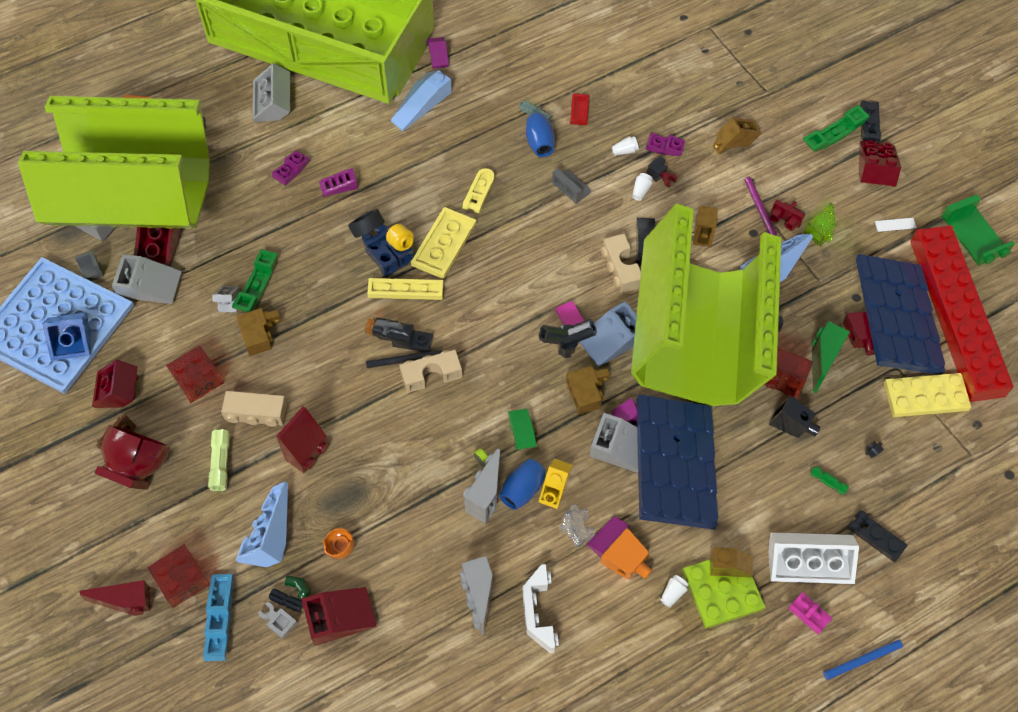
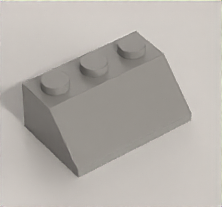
(271, 94)

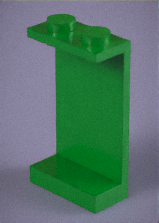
(975, 231)

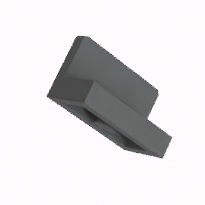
(570, 185)

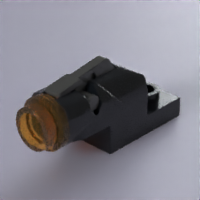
(401, 334)

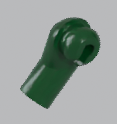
(300, 584)

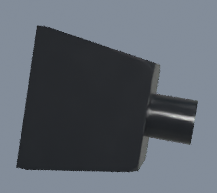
(794, 418)

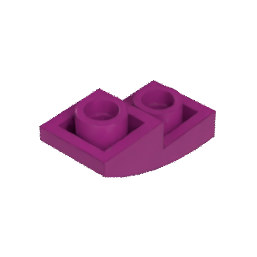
(667, 146)
(291, 168)

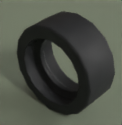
(366, 223)

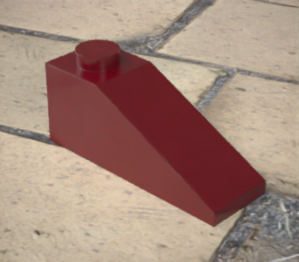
(126, 597)

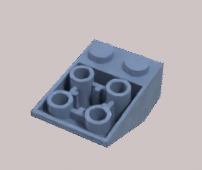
(613, 335)

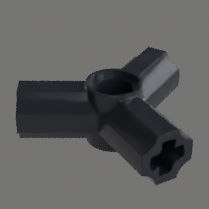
(567, 336)

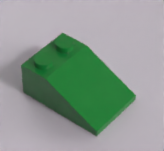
(827, 347)

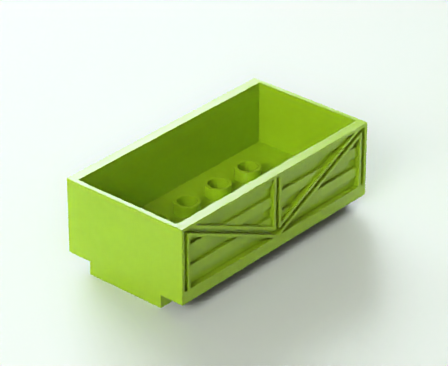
(342, 42)

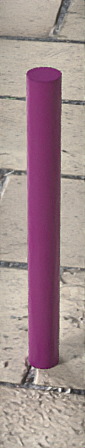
(759, 205)

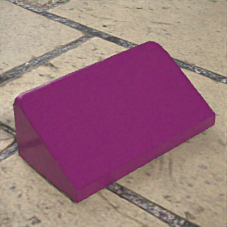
(607, 536)

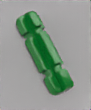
(829, 480)

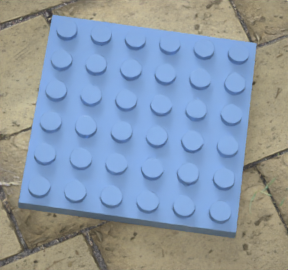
(48, 293)

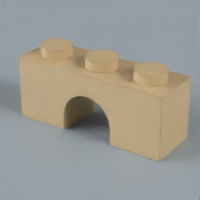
(625, 276)
(445, 364)

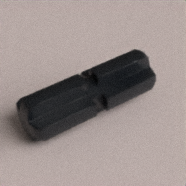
(289, 601)

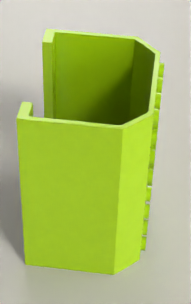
(120, 164)
(704, 329)

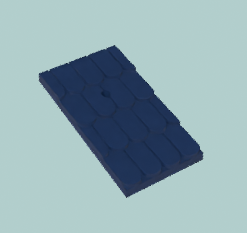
(900, 315)
(676, 463)

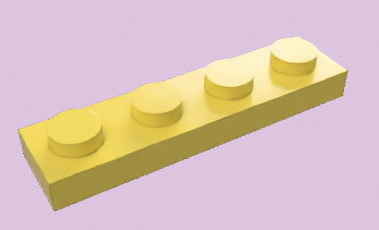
(405, 289)

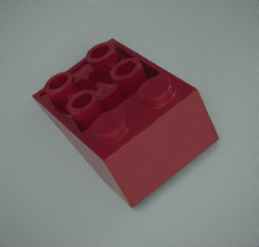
(878, 163)
(338, 614)

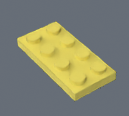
(443, 243)
(927, 395)

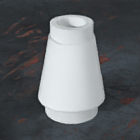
(626, 146)
(642, 185)
(674, 590)

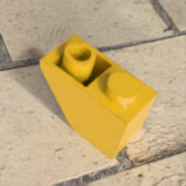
(555, 483)

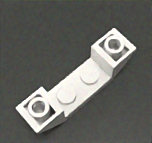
(542, 635)

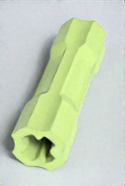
(218, 471)

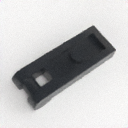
(871, 128)
(877, 536)

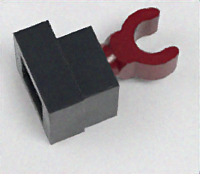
(658, 171)

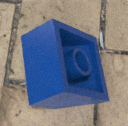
(67, 336)

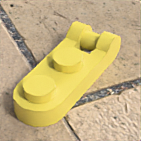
(479, 190)

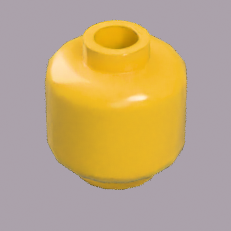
(400, 237)

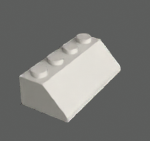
(813, 558)

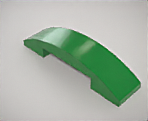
(838, 130)
(257, 282)

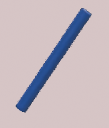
(861, 660)

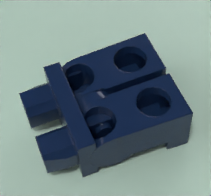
(384, 254)

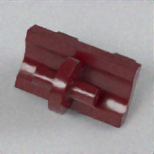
(788, 213)

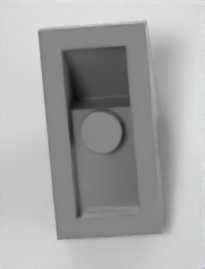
(225, 297)

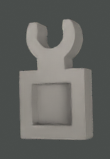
(280, 622)

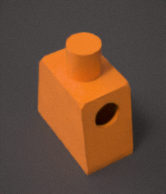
(627, 556)

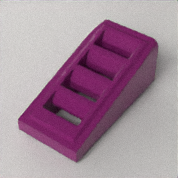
(337, 178)

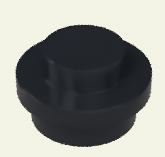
(874, 449)

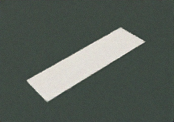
(896, 224)

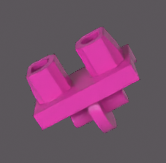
(810, 613)

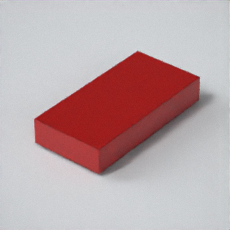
(579, 109)

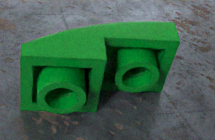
(522, 429)

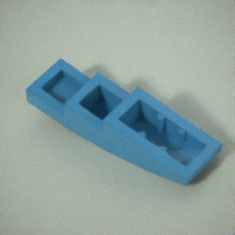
(218, 617)

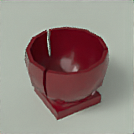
(130, 457)

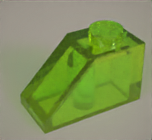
(822, 226)

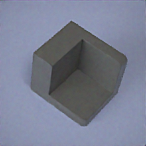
(89, 266)

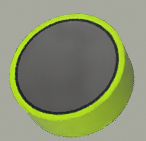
(480, 456)

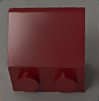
(115, 385)

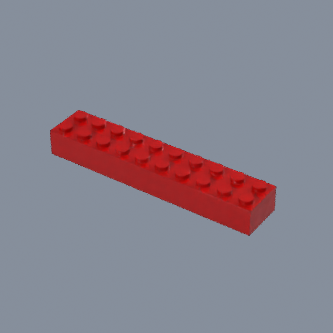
(961, 314)

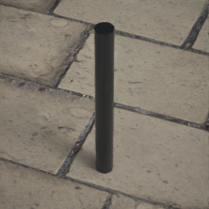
(399, 359)

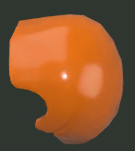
(338, 543)

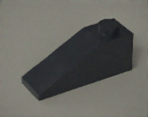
(643, 229)

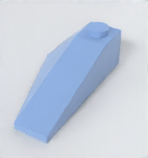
(421, 98)
(790, 253)
(268, 538)

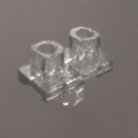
(575, 527)

